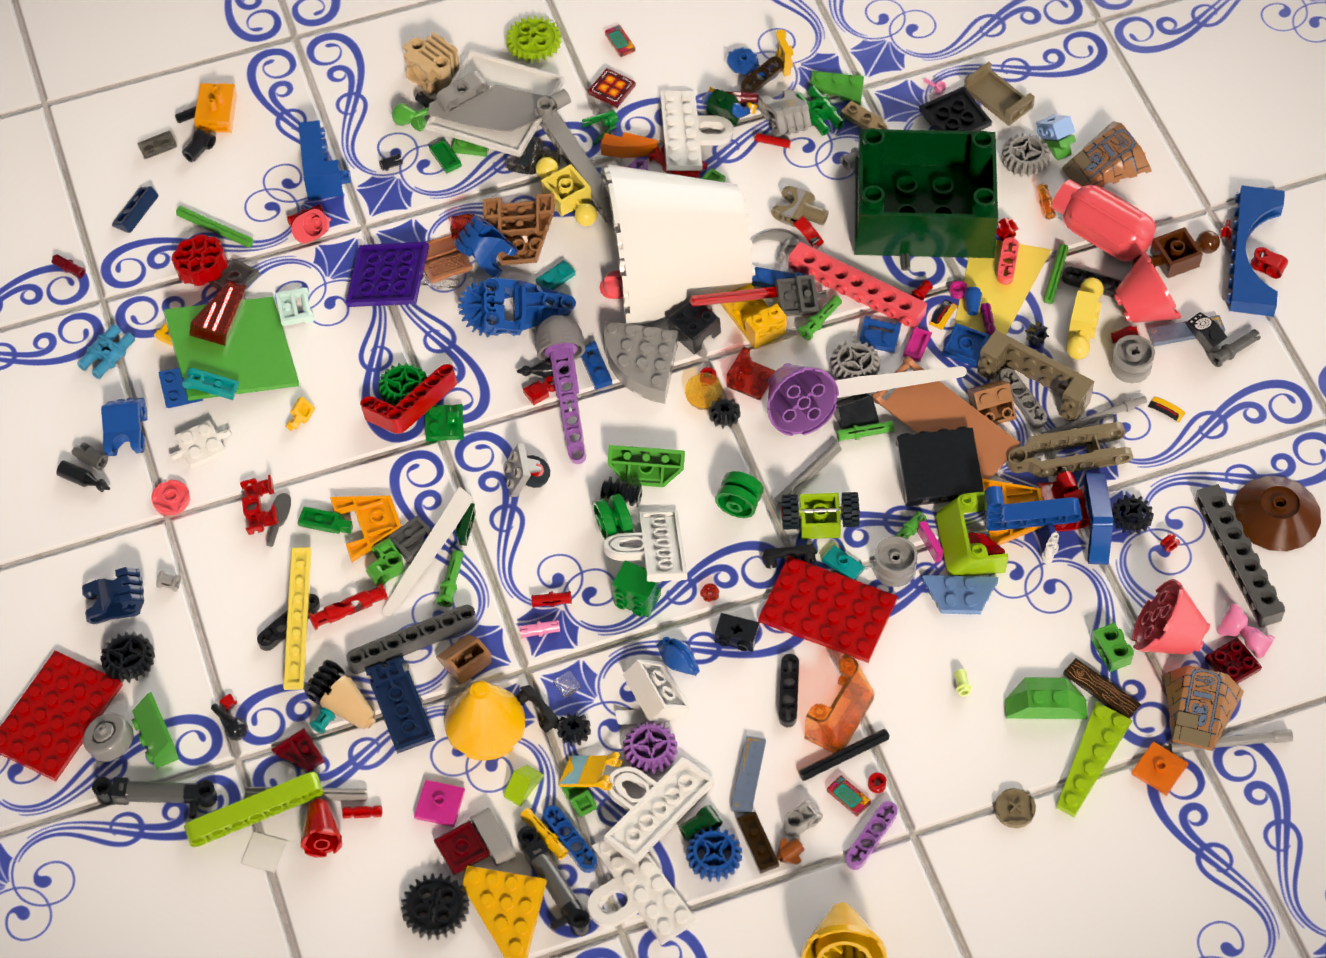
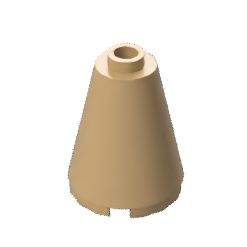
(349, 703)

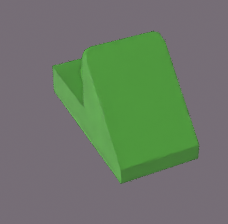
(1061, 148)

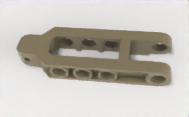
(1090, 436)

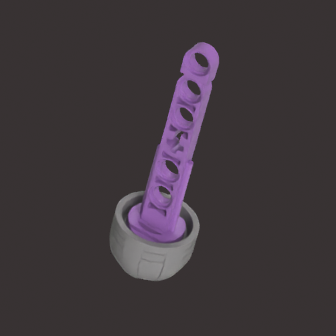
(562, 342)

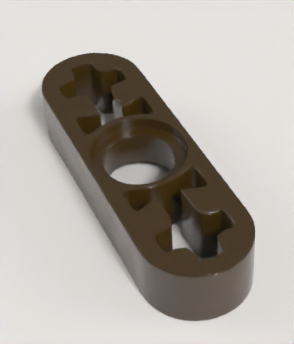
(762, 69)

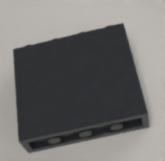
(939, 465)

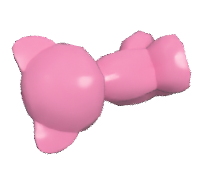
(1235, 624)

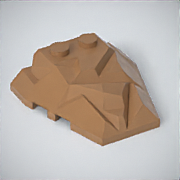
(522, 224)

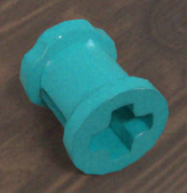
(322, 720)

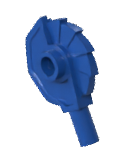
(743, 61)

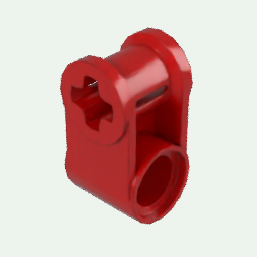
(1270, 264)

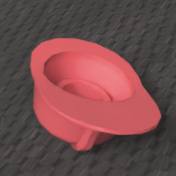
(310, 226)
(612, 285)

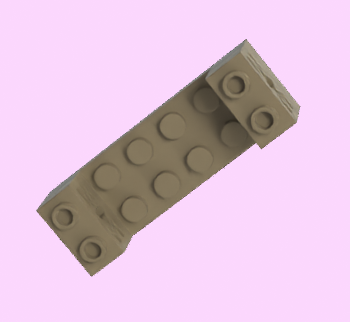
(1071, 385)

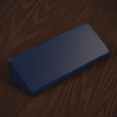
(135, 209)

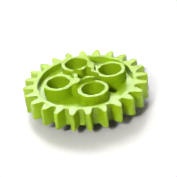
(533, 39)

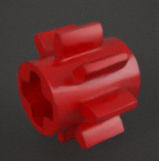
(1006, 228)

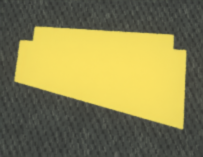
(1004, 298)

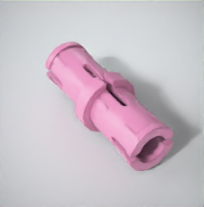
(539, 629)

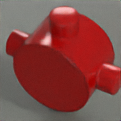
(228, 702)

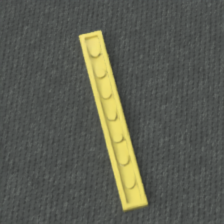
(297, 618)

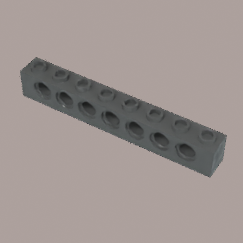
(1222, 533)

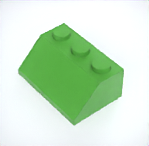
(154, 732)

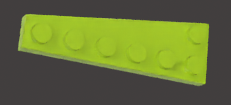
(1096, 748)

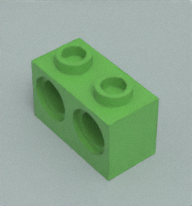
(1108, 648)

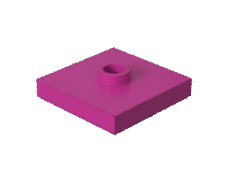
(439, 803)

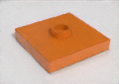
(1160, 768)

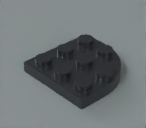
(955, 112)

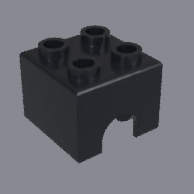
(694, 325)

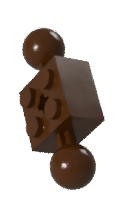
(1179, 252)

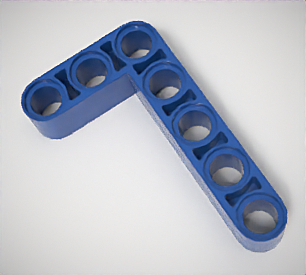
(1027, 514)
(1100, 518)

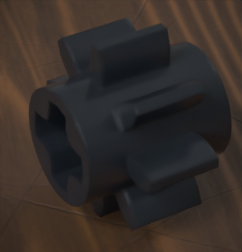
(1036, 333)

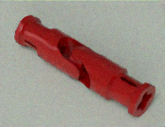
(341, 609)

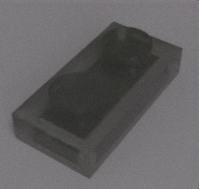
(157, 144)

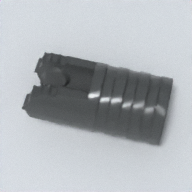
(90, 456)

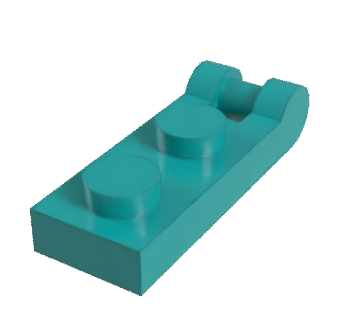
(210, 383)

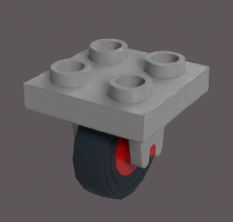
(524, 470)

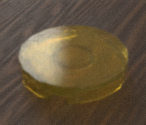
(703, 390)

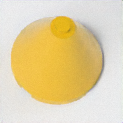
(484, 721)
(843, 936)

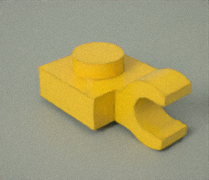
(301, 412)

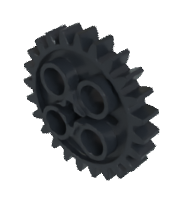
(453, 908)

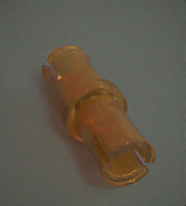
(1046, 201)

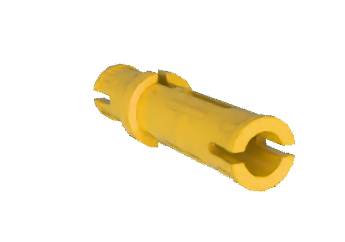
(549, 838)

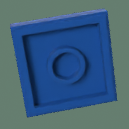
(965, 345)

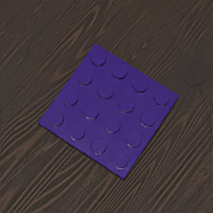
(387, 274)

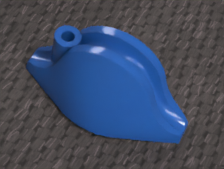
(678, 656)

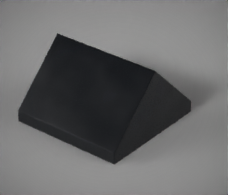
(856, 410)

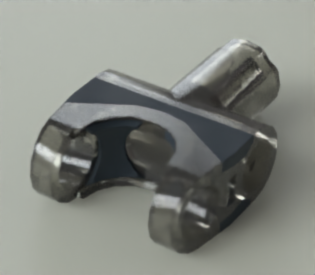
(532, 154)

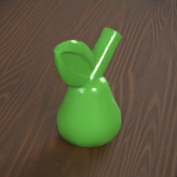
(403, 114)

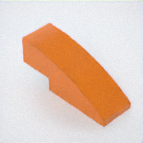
(627, 146)

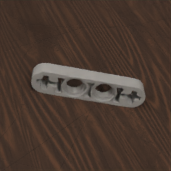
(1026, 396)

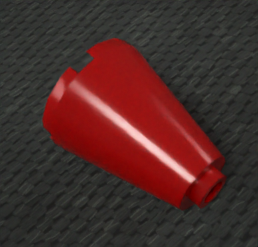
(320, 830)

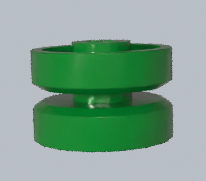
(739, 494)
(612, 516)

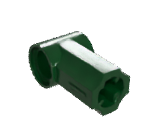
(705, 818)

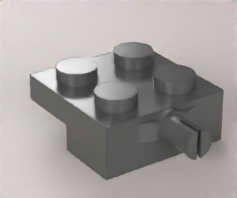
(798, 295)

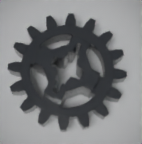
(1132, 515)

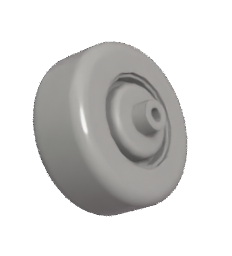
(108, 737)

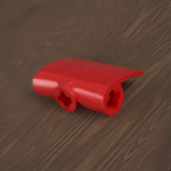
(1066, 487)

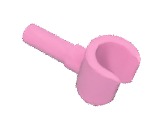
(939, 86)

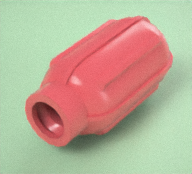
(1105, 220)

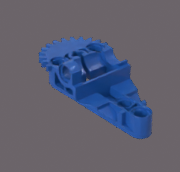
(528, 306)

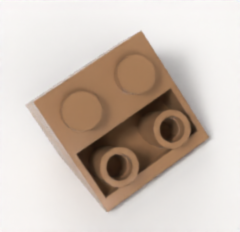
(993, 401)
(465, 658)

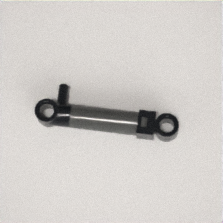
(126, 791)
(539, 858)

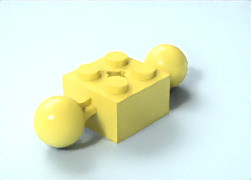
(569, 189)
(1084, 318)

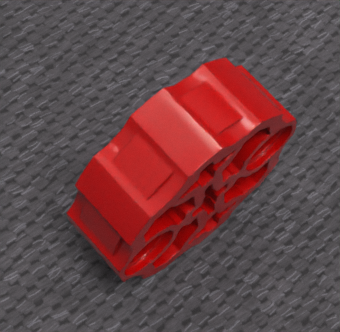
(199, 260)

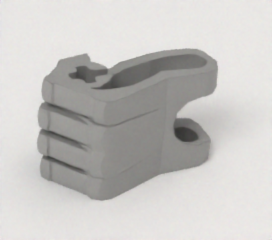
(786, 114)

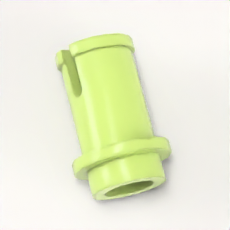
(963, 686)

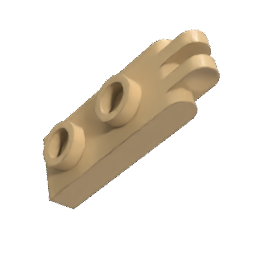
(862, 117)

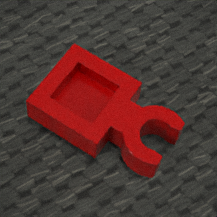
(538, 392)

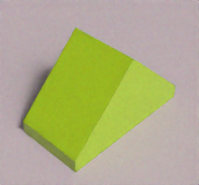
(522, 784)

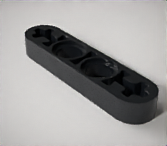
(1076, 272)
(282, 620)
(791, 690)

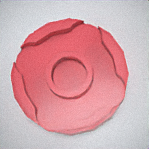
(170, 497)

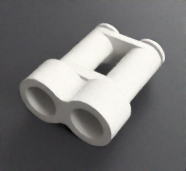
(1050, 549)

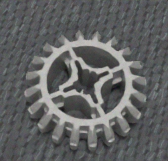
(1014, 155)
(858, 357)

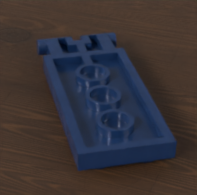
(400, 705)

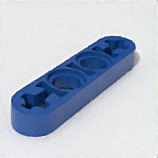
(572, 837)

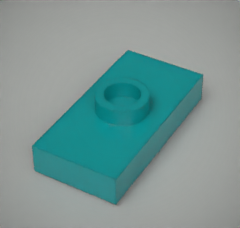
(843, 563)

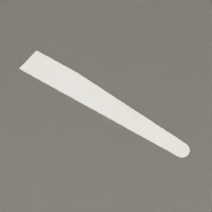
(882, 382)
(438, 536)

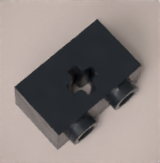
(736, 632)

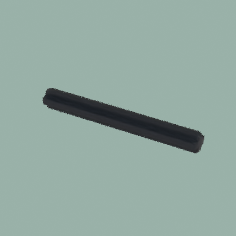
(843, 754)

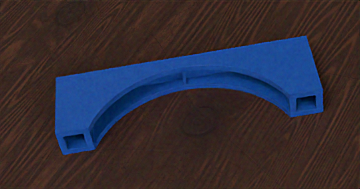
(1248, 291)

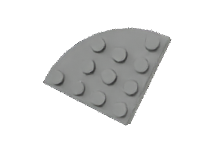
(641, 357)

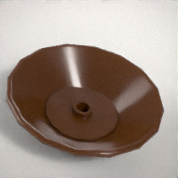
(1275, 526)

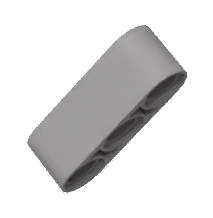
(492, 836)

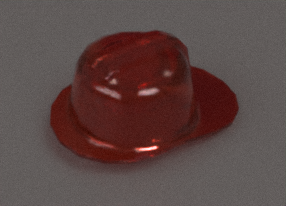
(458, 223)

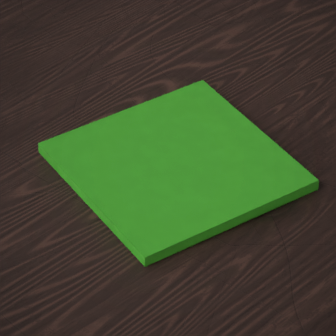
(252, 356)

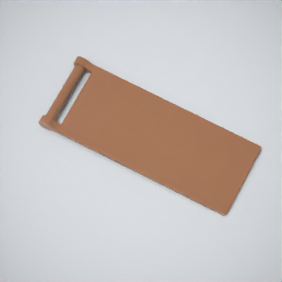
(937, 407)

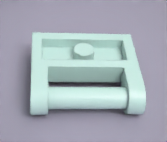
(288, 308)

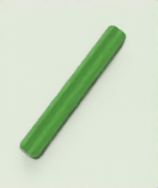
(1055, 274)

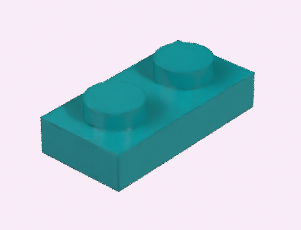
(556, 276)

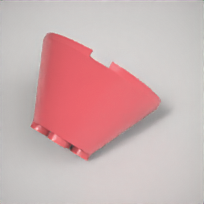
(1145, 294)
(1170, 622)

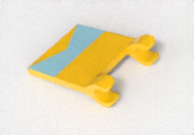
(588, 771)

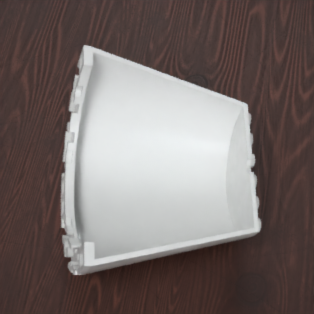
(675, 239)

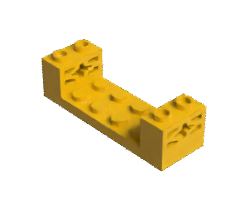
(756, 319)

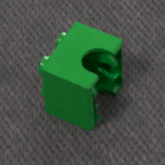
(633, 591)

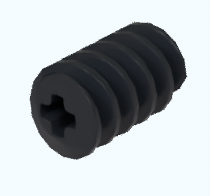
(628, 493)
(322, 679)

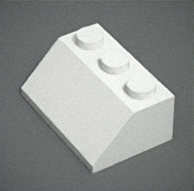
(655, 691)

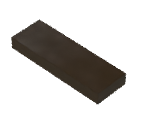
(757, 842)

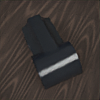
(200, 142)

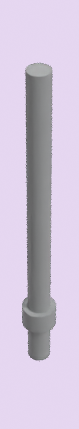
(1127, 405)

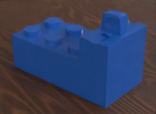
(320, 174)

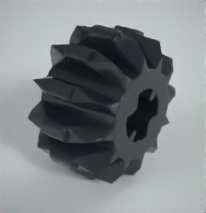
(724, 412)
(566, 731)

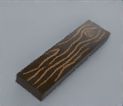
(1101, 689)

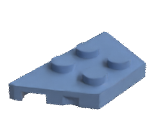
(960, 593)

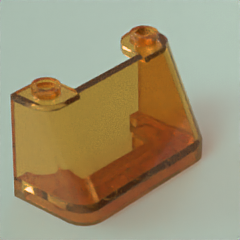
(835, 725)

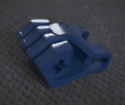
(115, 597)

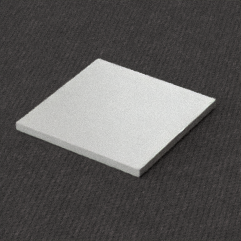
(505, 74)

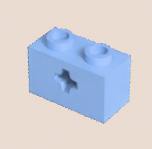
(1055, 127)

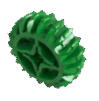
(400, 382)

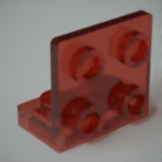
(748, 376)

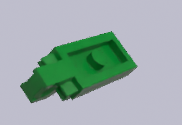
(324, 521)

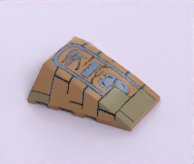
(1108, 158)
(1200, 705)

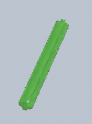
(214, 226)

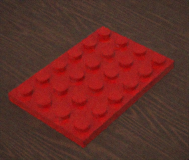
(828, 609)
(54, 713)

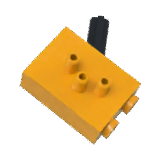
(214, 108)

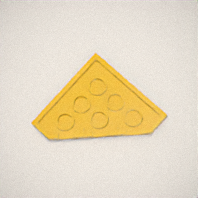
(507, 906)

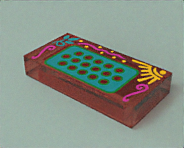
(620, 41)
(848, 796)

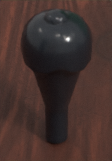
(234, 727)

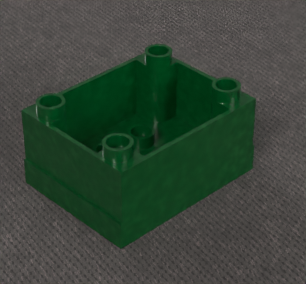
(926, 193)

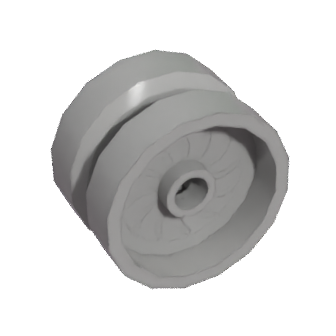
(1132, 359)
(895, 561)

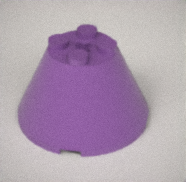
(800, 399)

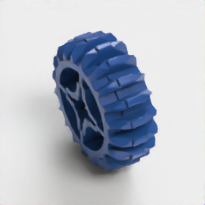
(714, 843)

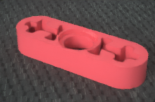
(1005, 266)

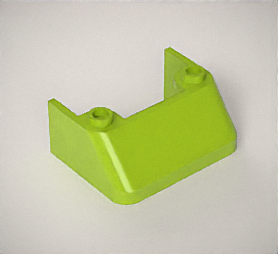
(958, 554)

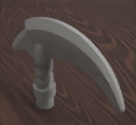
(787, 238)

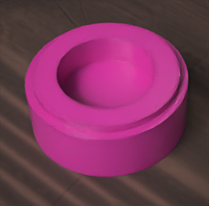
(957, 289)

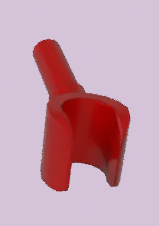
(1226, 231)

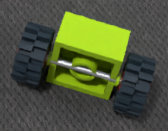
(820, 513)

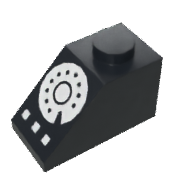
(1206, 331)

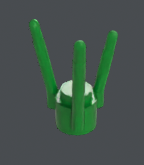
(607, 119)

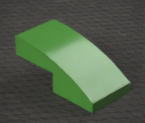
(580, 800)

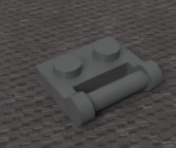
(408, 535)

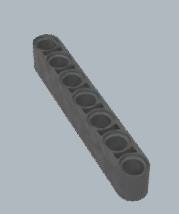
(417, 631)

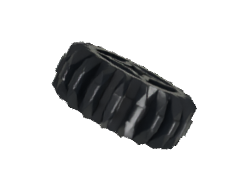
(123, 651)

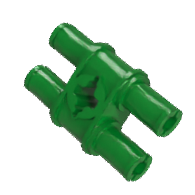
(821, 110)

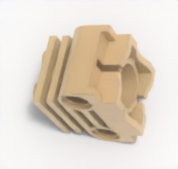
(431, 62)

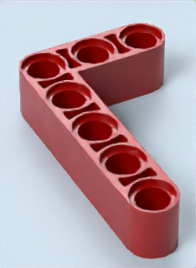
(414, 405)

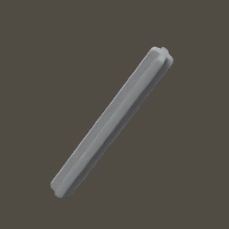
(809, 472)

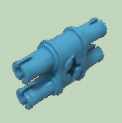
(106, 351)

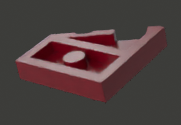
(299, 751)

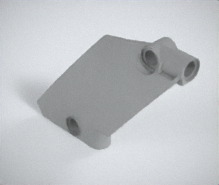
(494, 105)

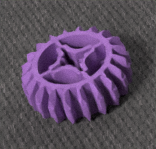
(665, 743)

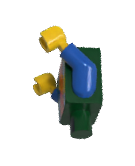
(726, 105)

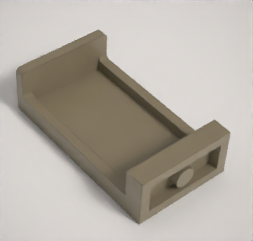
(998, 94)

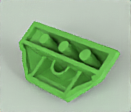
(646, 465)
(1045, 700)

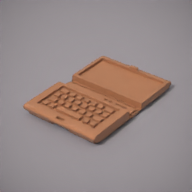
(445, 260)

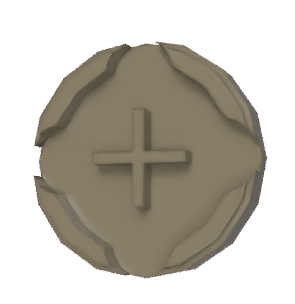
(1015, 808)

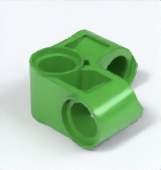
(384, 569)

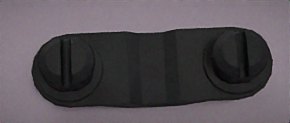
(771, 555)
(528, 693)

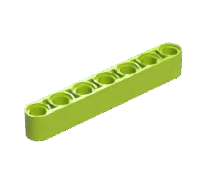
(253, 809)

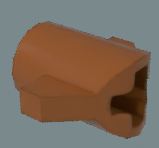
(789, 851)

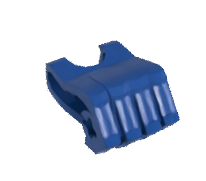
(484, 244)
(122, 425)

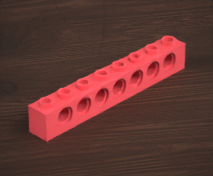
(857, 285)

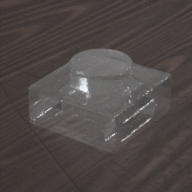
(567, 684)

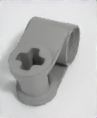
(804, 816)

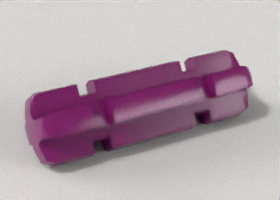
(988, 319)

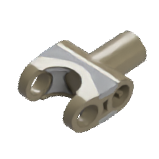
(800, 206)

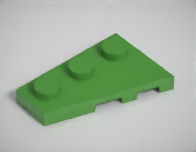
(841, 85)

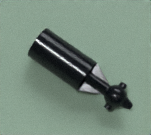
(542, 369)
(80, 476)

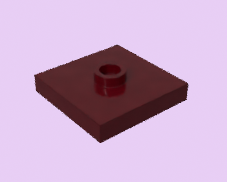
(461, 847)

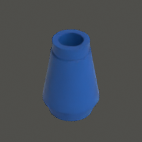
(972, 299)

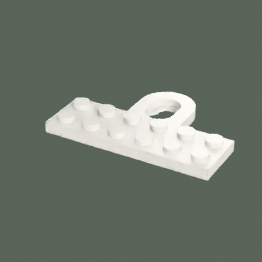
(682, 130)
(659, 543)
(657, 810)
(646, 893)

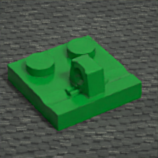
(444, 423)

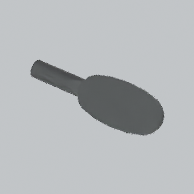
(283, 505)

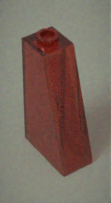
(219, 315)

